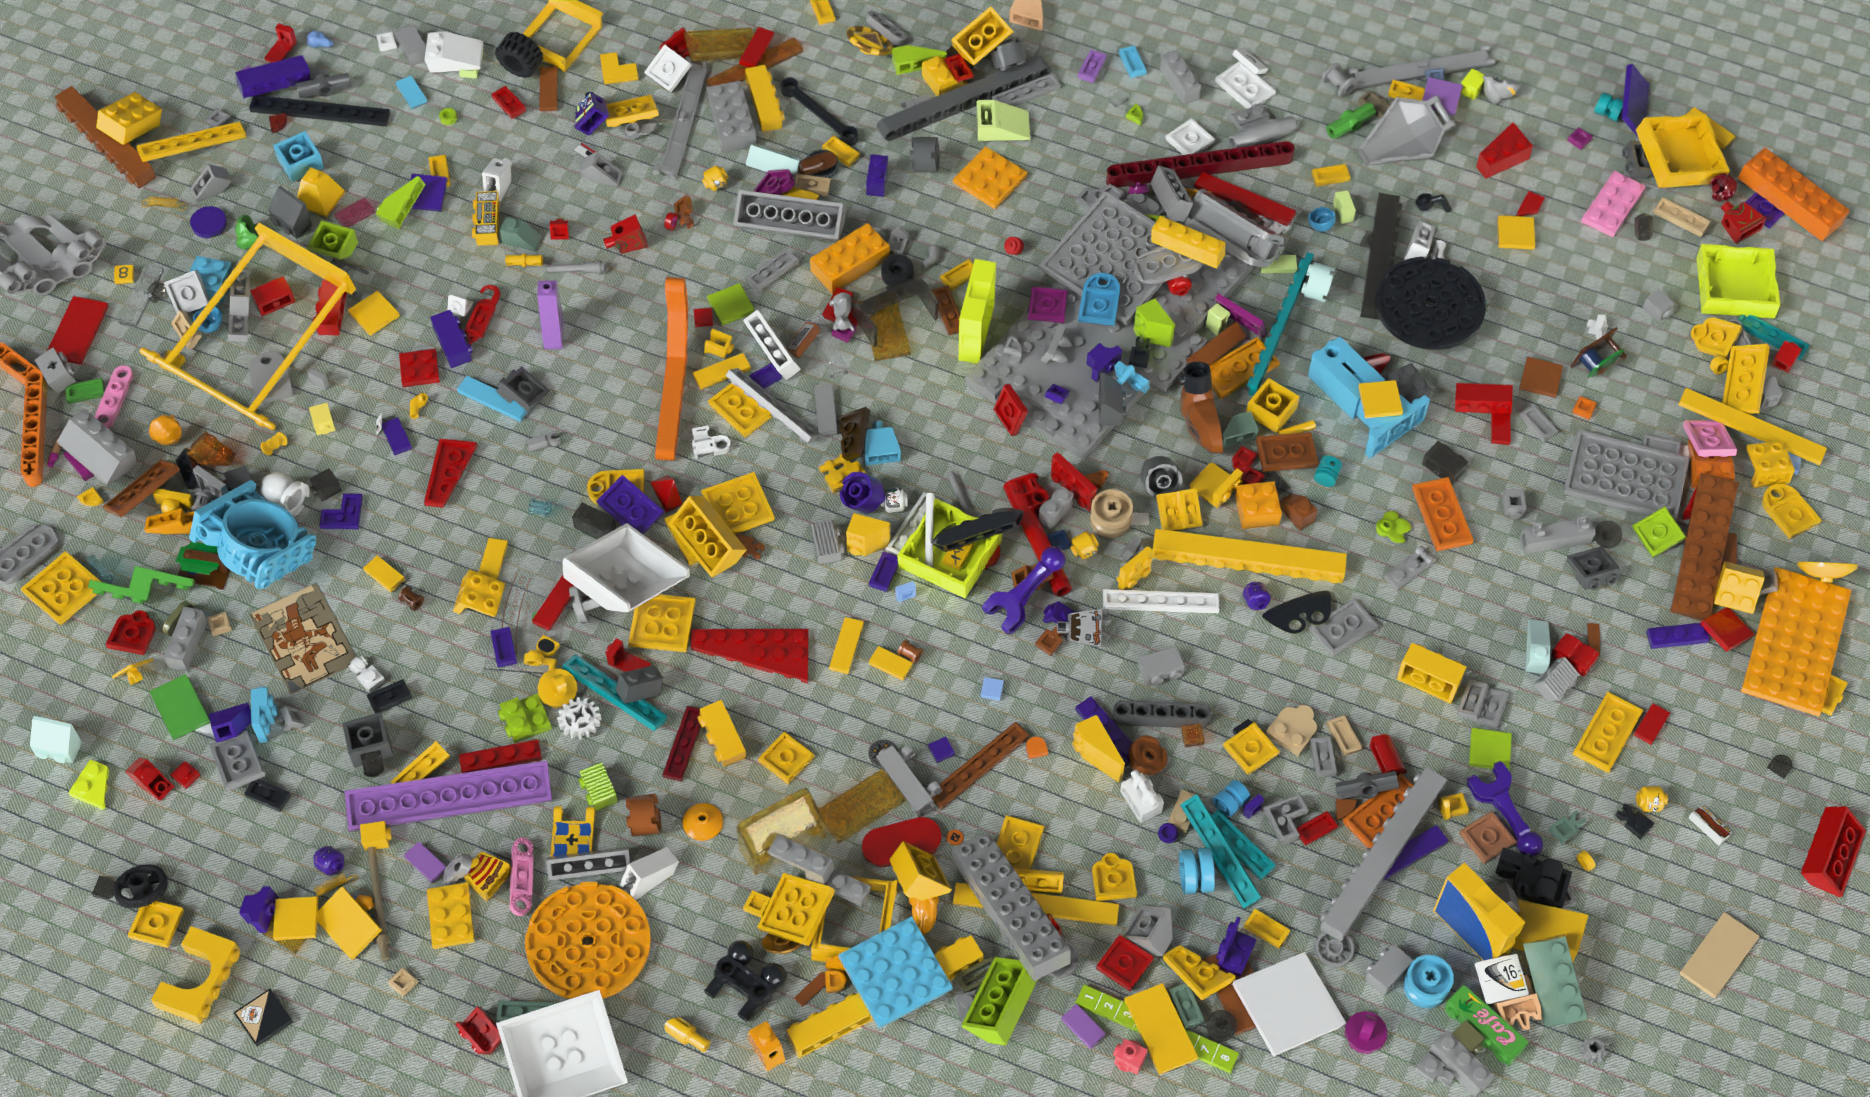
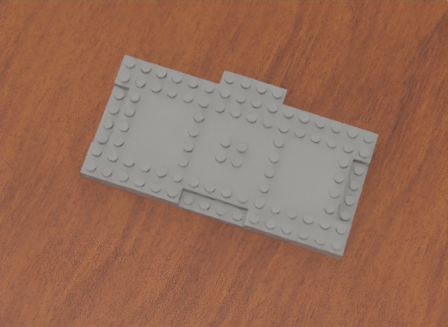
(1076, 420)

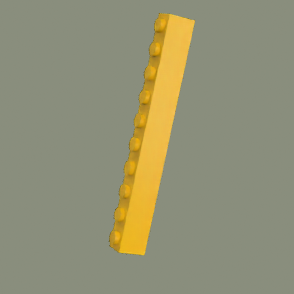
(1249, 556)
(852, 1013)

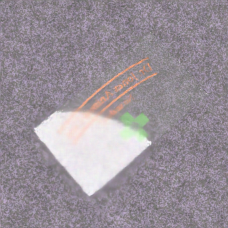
(525, 591)

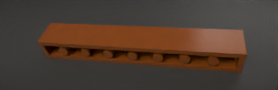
(85, 117)

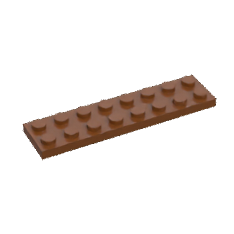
(1704, 547)

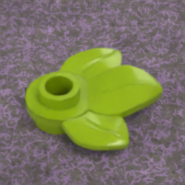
(1393, 527)

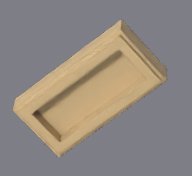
(1344, 736)

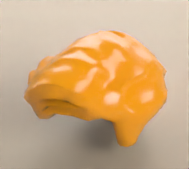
(165, 430)

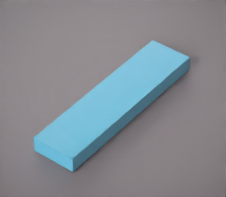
(489, 397)

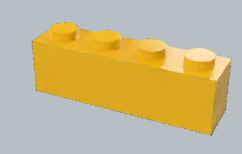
(764, 98)
(1188, 242)

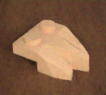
(1520, 1008)

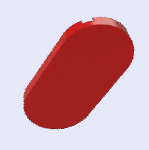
(883, 841)

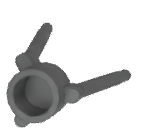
(343, 265)

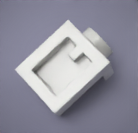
(459, 305)

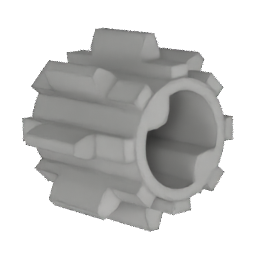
(1594, 1044)

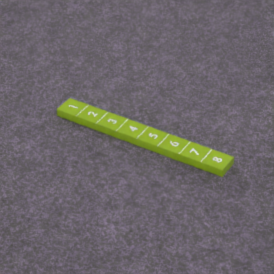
(1117, 1011)

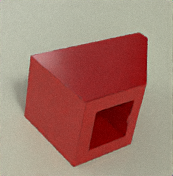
(149, 778)

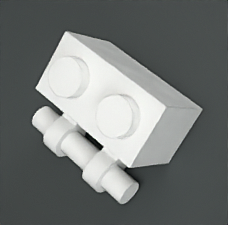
(1141, 797)

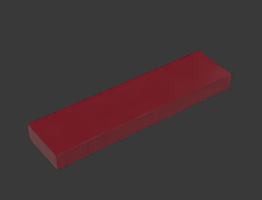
(683, 745)

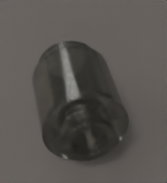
(1643, 227)

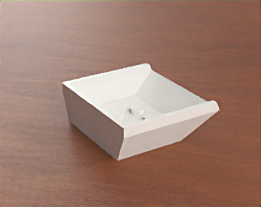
(623, 569)
(563, 1049)

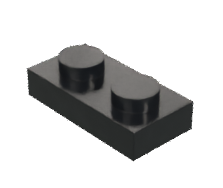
(186, 465)
(389, 696)
(267, 795)

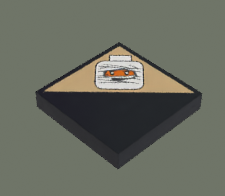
(263, 1017)

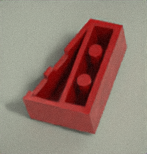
(1504, 152)

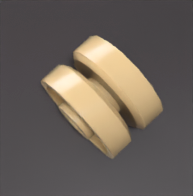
(1111, 513)

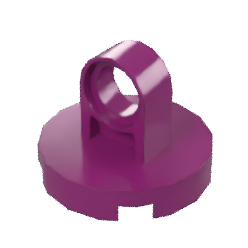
(1365, 1032)

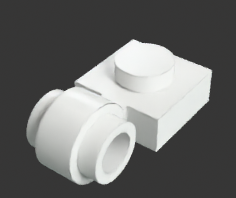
(369, 677)

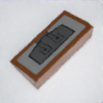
(803, 339)

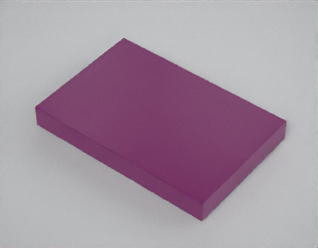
(1242, 316)

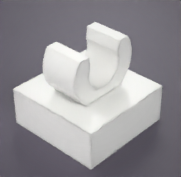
(1598, 327)

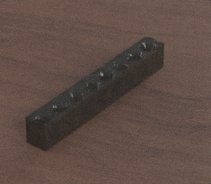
(1380, 249)

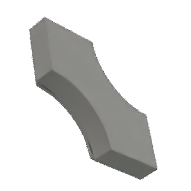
(1090, 196)

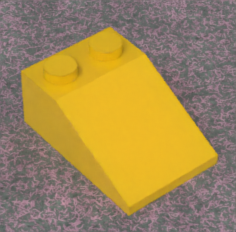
(1097, 748)

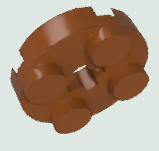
(1141, 762)

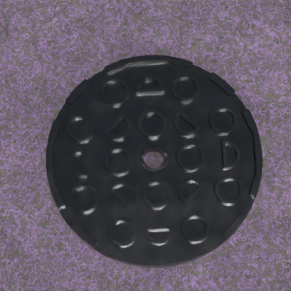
(1448, 323)

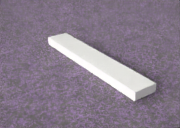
(1160, 601)

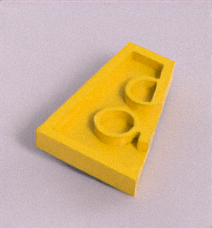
(1196, 973)

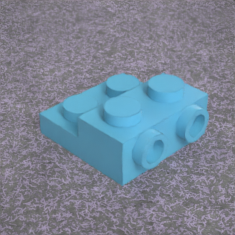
(262, 712)

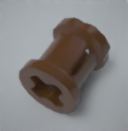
(411, 598)

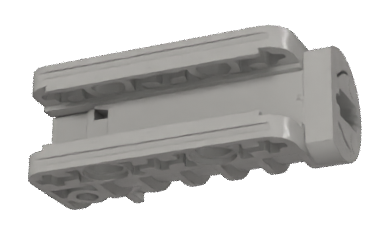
(1242, 235)

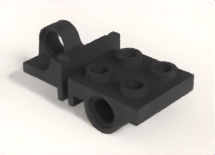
(1537, 879)

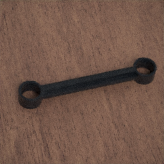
(819, 111)

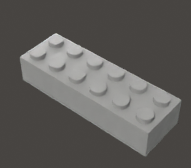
(790, 215)

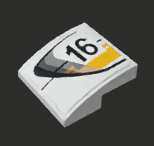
(1501, 979)

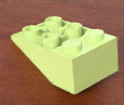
(1001, 121)

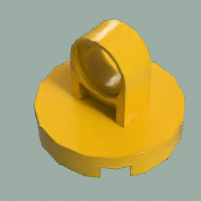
(557, 688)

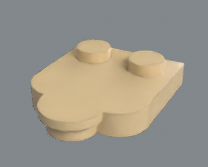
(1293, 728)

